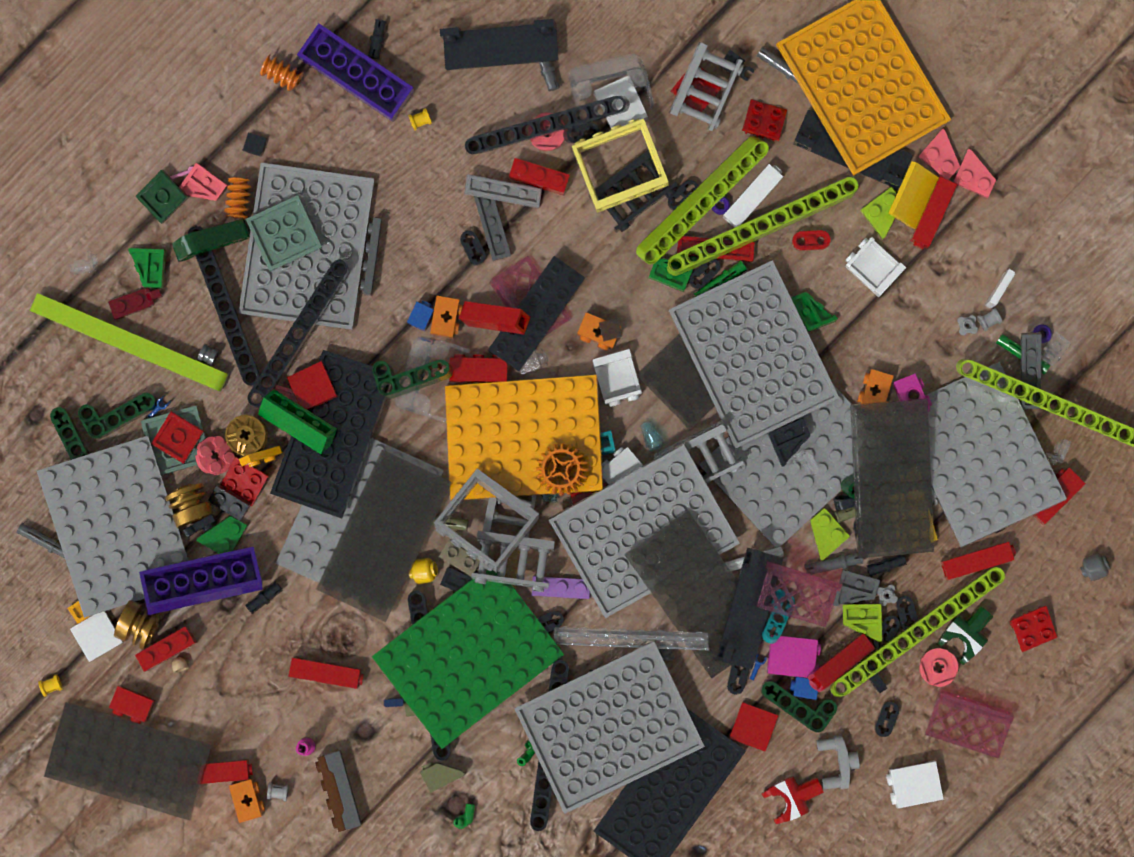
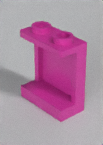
(793, 656)

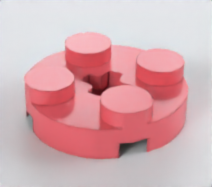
(547, 143)
(204, 453)
(944, 657)

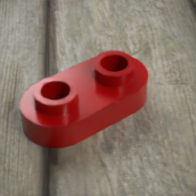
(811, 240)

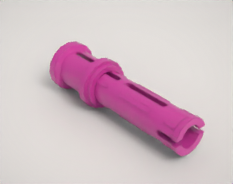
(308, 743)

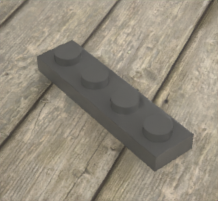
(492, 228)
(372, 248)
(1031, 364)

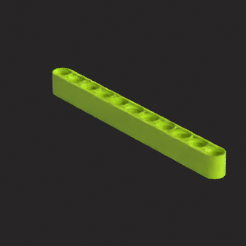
(769, 219)
(128, 342)
(1045, 399)
(926, 628)

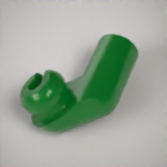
(527, 755)
(465, 819)

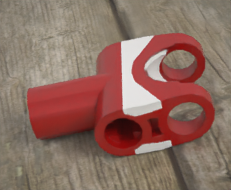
(794, 796)

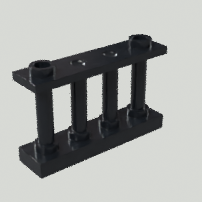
(631, 172)

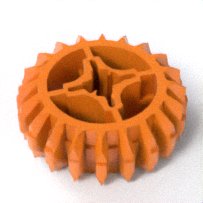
(569, 464)

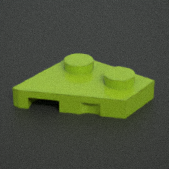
(878, 212)
(864, 619)

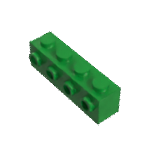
(297, 421)

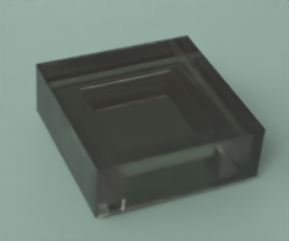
(610, 329)

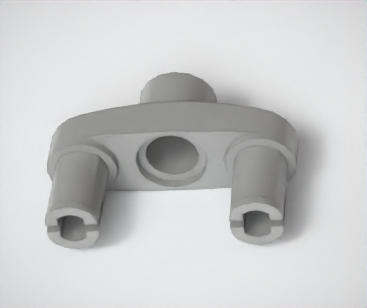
(846, 760)

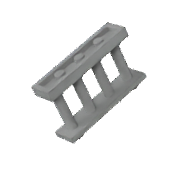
(695, 71)
(700, 440)
(493, 516)
(543, 546)

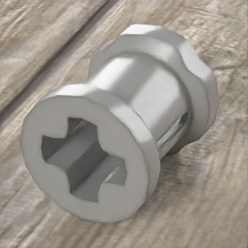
(989, 319)
(278, 791)

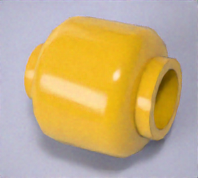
(424, 571)

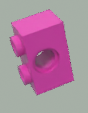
(908, 385)

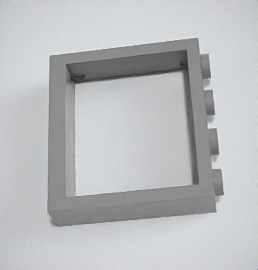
(502, 494)

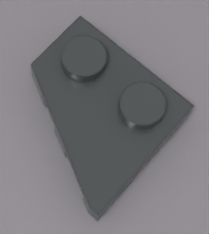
(855, 588)

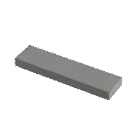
(502, 191)

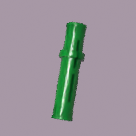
(739, 268)
(1015, 349)

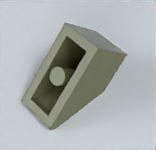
(439, 775)

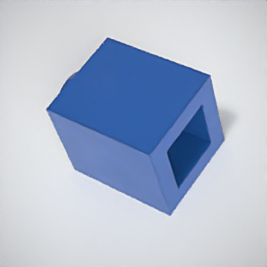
(421, 315)
(802, 688)

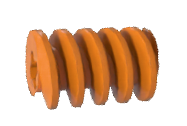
(280, 73)
(237, 198)

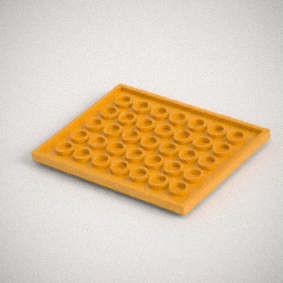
(863, 83)
(512, 422)

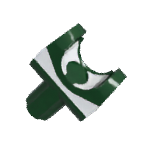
(969, 632)

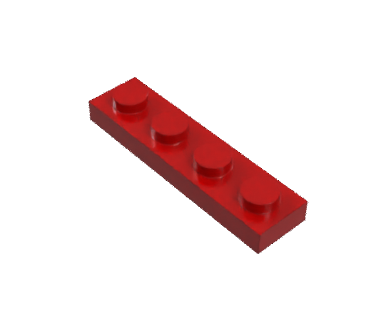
(743, 253)

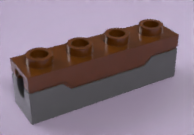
(339, 791)

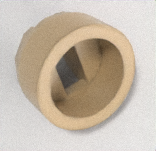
(179, 665)

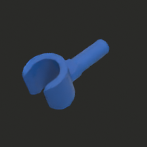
(160, 405)
(757, 665)

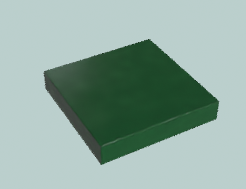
(162, 196)

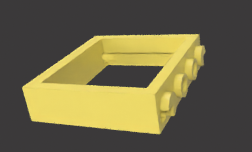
(632, 193)

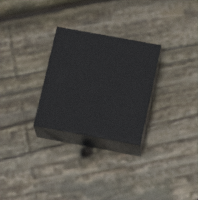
(254, 144)

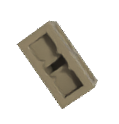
(459, 558)

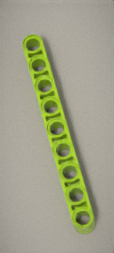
(693, 201)

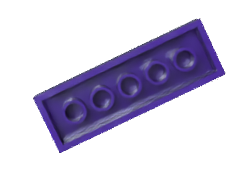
(355, 72)
(200, 580)

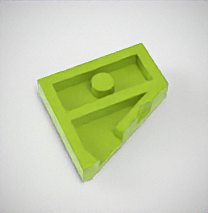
(827, 533)

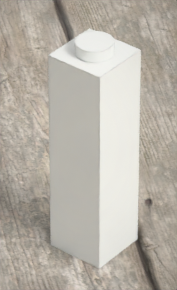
(753, 196)

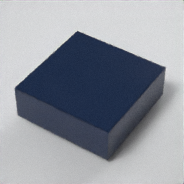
(397, 702)

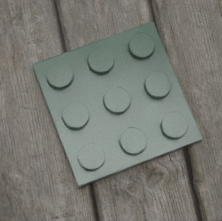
(284, 233)
(165, 462)

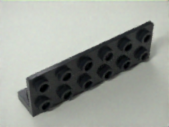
(500, 45)
(815, 139)
(543, 305)
(745, 619)

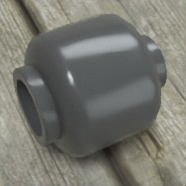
(1095, 567)

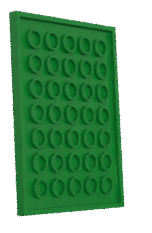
(467, 657)

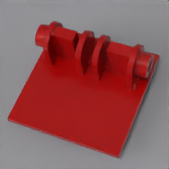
(764, 120)
(244, 481)
(1033, 628)

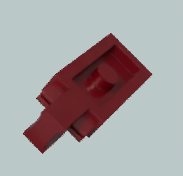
(133, 302)

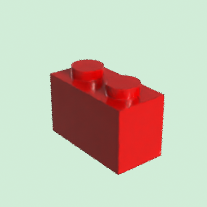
(131, 704)

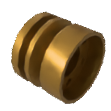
(257, 439)
(189, 504)
(136, 624)

